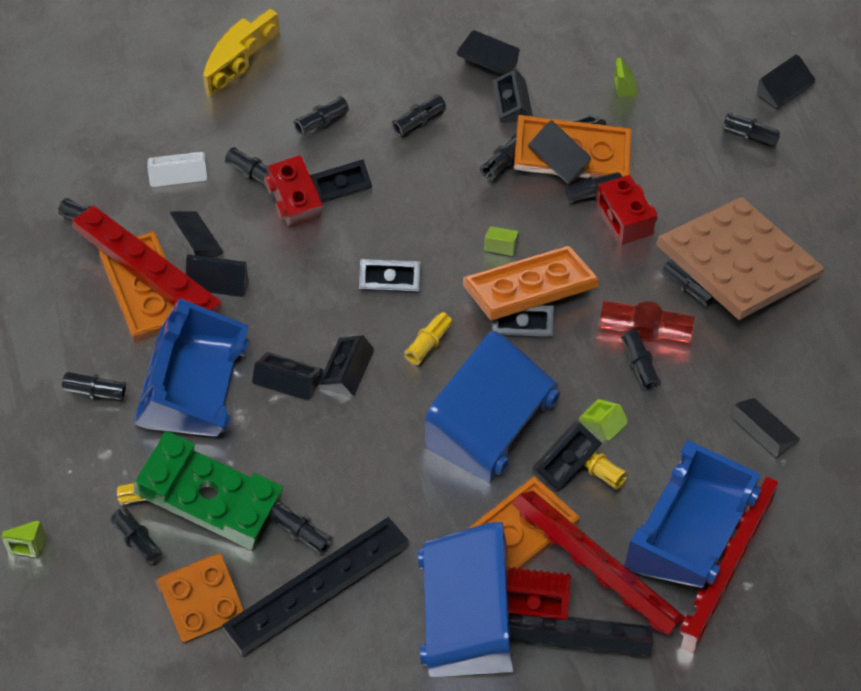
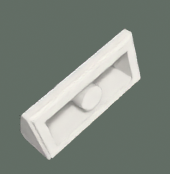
(177, 169)

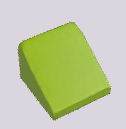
(624, 79)
(501, 241)
(604, 418)
(25, 539)

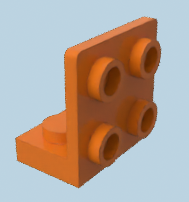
(199, 596)

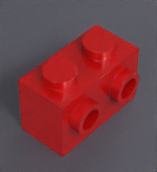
(293, 191)
(626, 209)

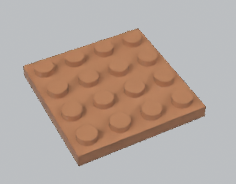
(740, 257)

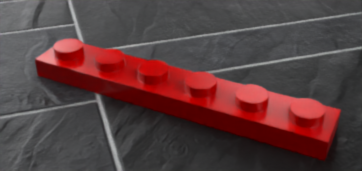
(142, 260)
(735, 550)
(608, 570)

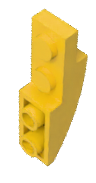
(233, 49)

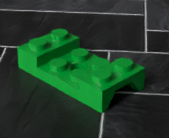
(178, 473)

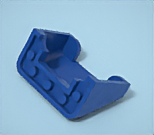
(191, 372)
(487, 407)
(693, 518)
(466, 602)

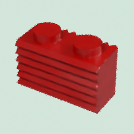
(538, 593)

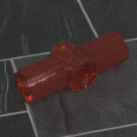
(648, 320)

